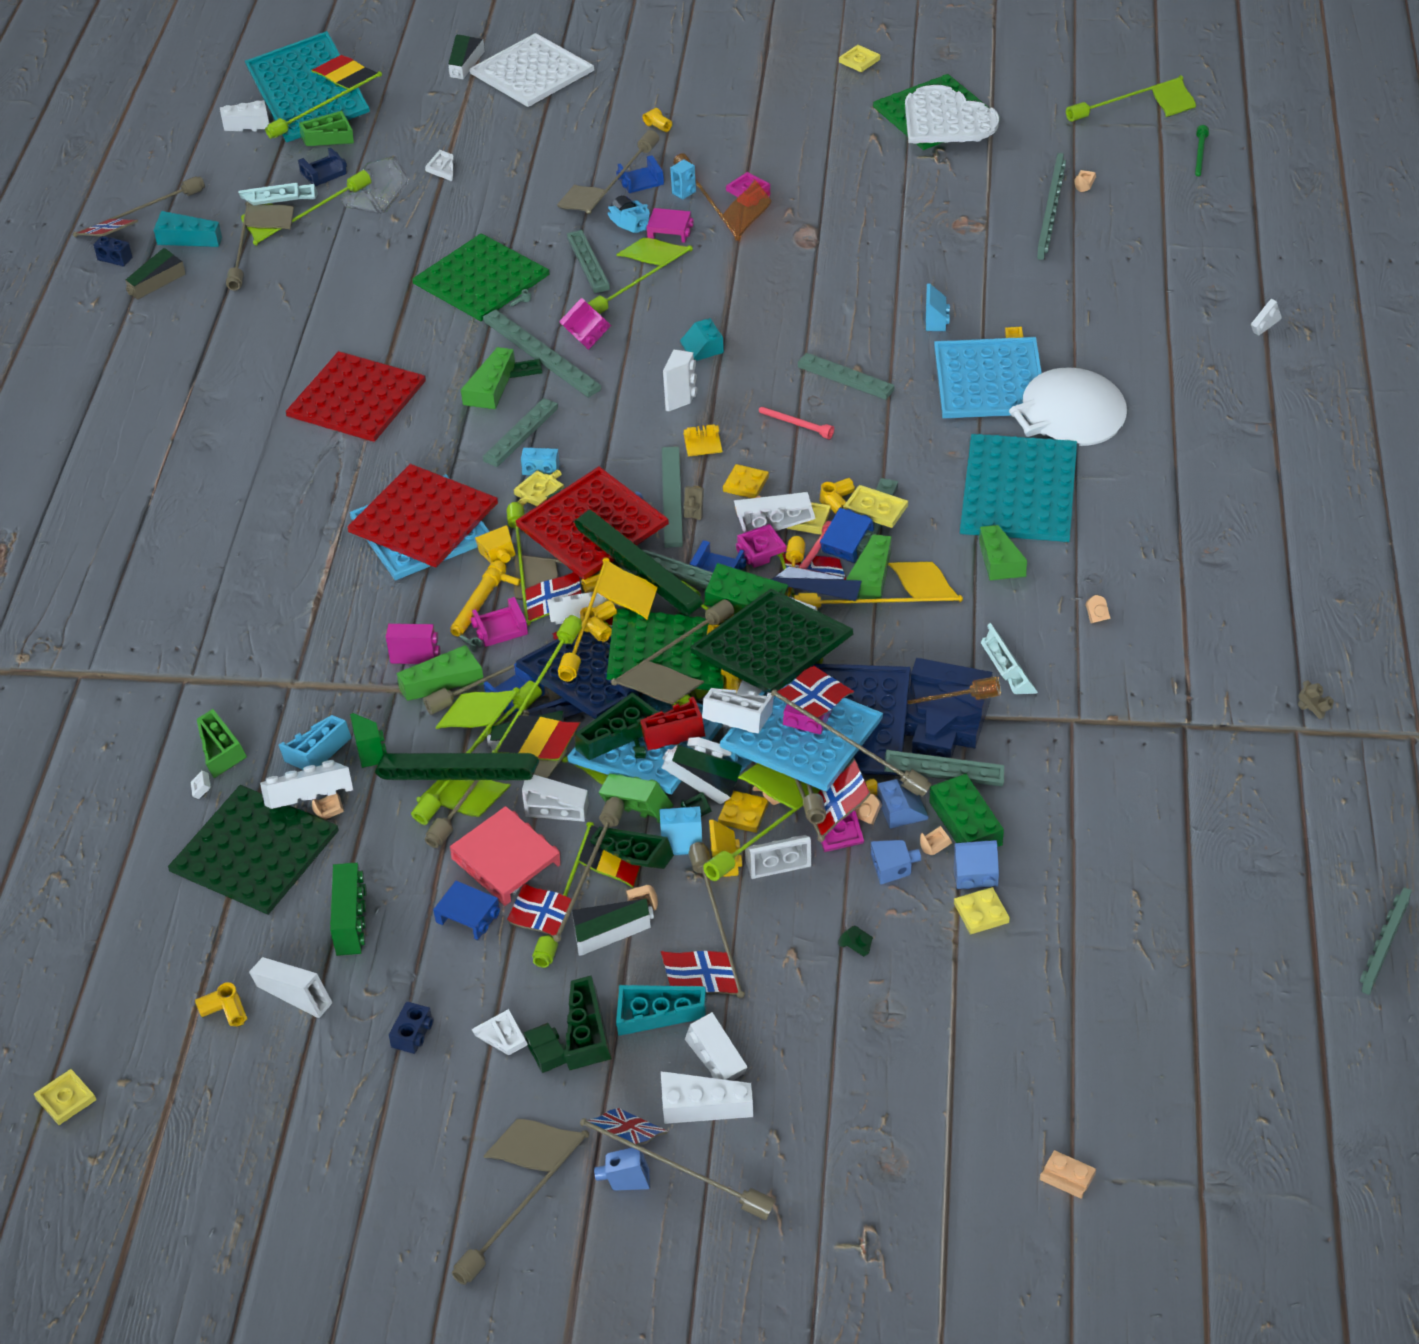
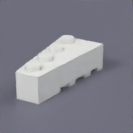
(572, 605)
(306, 784)
(704, 1098)

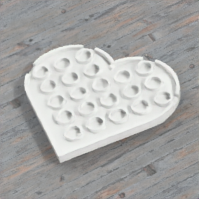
(945, 116)

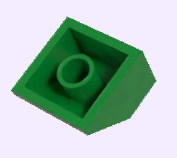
(368, 740)

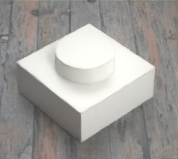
(200, 784)

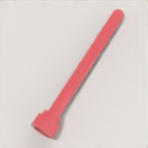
(825, 430)
(815, 549)

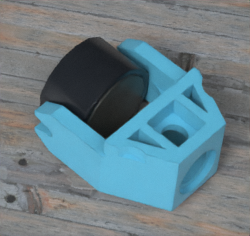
(629, 214)

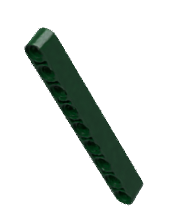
(638, 562)
(457, 766)

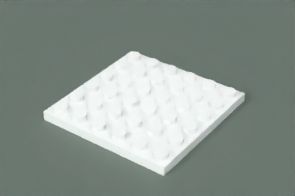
(531, 69)

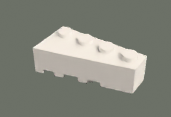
(778, 511)

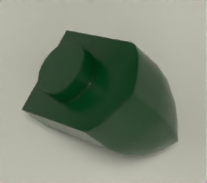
(697, 801)
(856, 940)

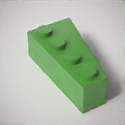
(490, 380)
(872, 567)
(445, 671)

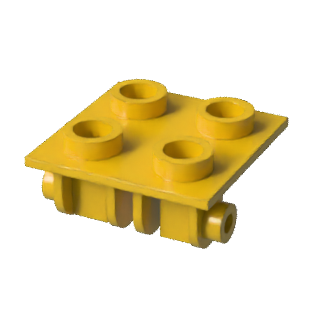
(702, 441)

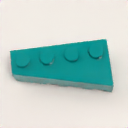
(186, 231)
(658, 1006)

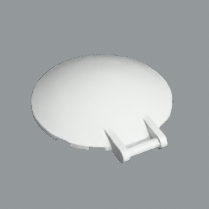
(1071, 406)

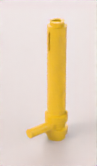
(490, 579)

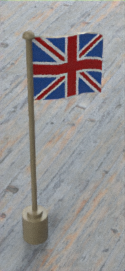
(636, 1131)

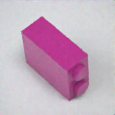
(412, 643)
(798, 720)

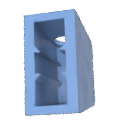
(892, 859)
(625, 1170)

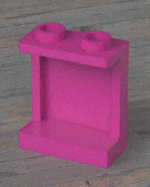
(670, 222)
(585, 323)
(500, 624)

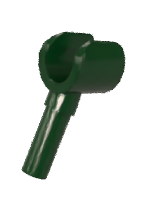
(640, 752)

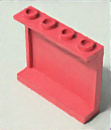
(503, 854)

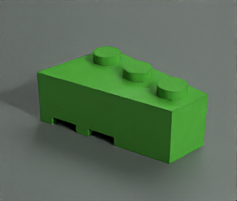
(327, 130)
(1000, 554)
(219, 744)
(637, 794)

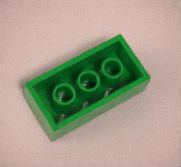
(738, 587)
(965, 811)
(348, 909)

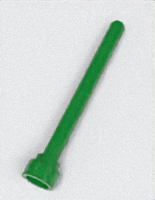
(1202, 133)

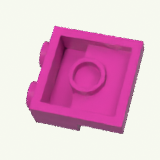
(742, 183)
(760, 545)
(844, 834)

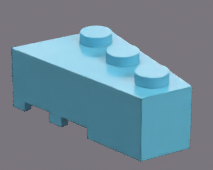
(317, 743)

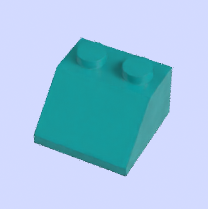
(703, 340)

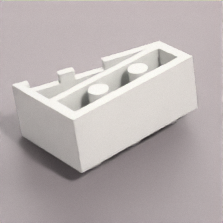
(554, 800)
(715, 1048)

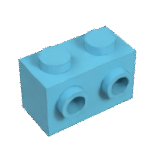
(683, 179)
(540, 459)

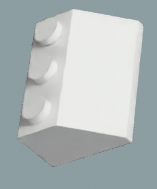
(679, 379)
(778, 856)

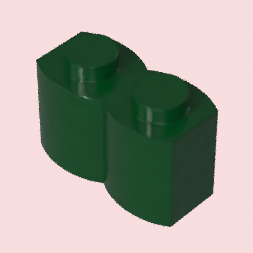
(545, 1047)

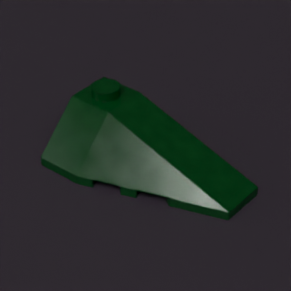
(636, 847)

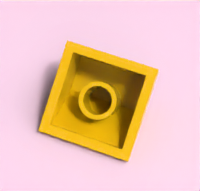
(724, 839)

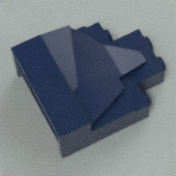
(946, 721)

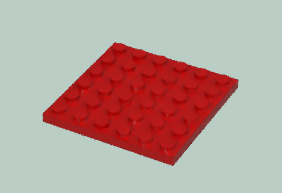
(356, 396)
(422, 515)
(554, 527)

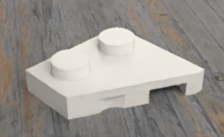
(441, 165)
(1266, 318)
(708, 747)
(501, 1033)

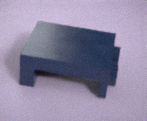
(323, 169)

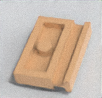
(1067, 1174)

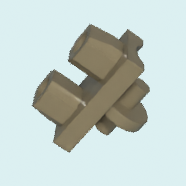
(693, 502)
(1312, 698)

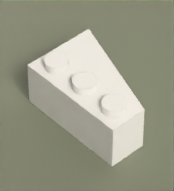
(244, 116)
(737, 710)

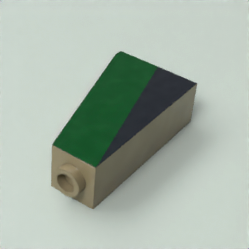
(154, 274)

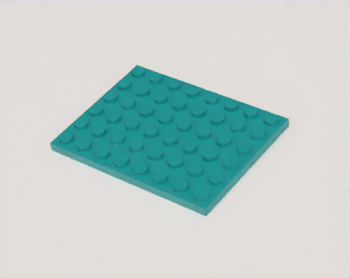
(292, 88)
(1020, 487)

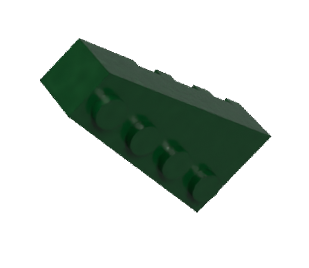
(613, 728)
(586, 1031)

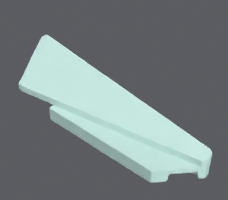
(278, 193)
(1007, 663)

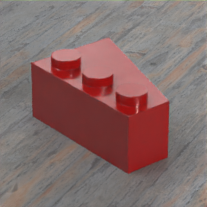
(673, 726)

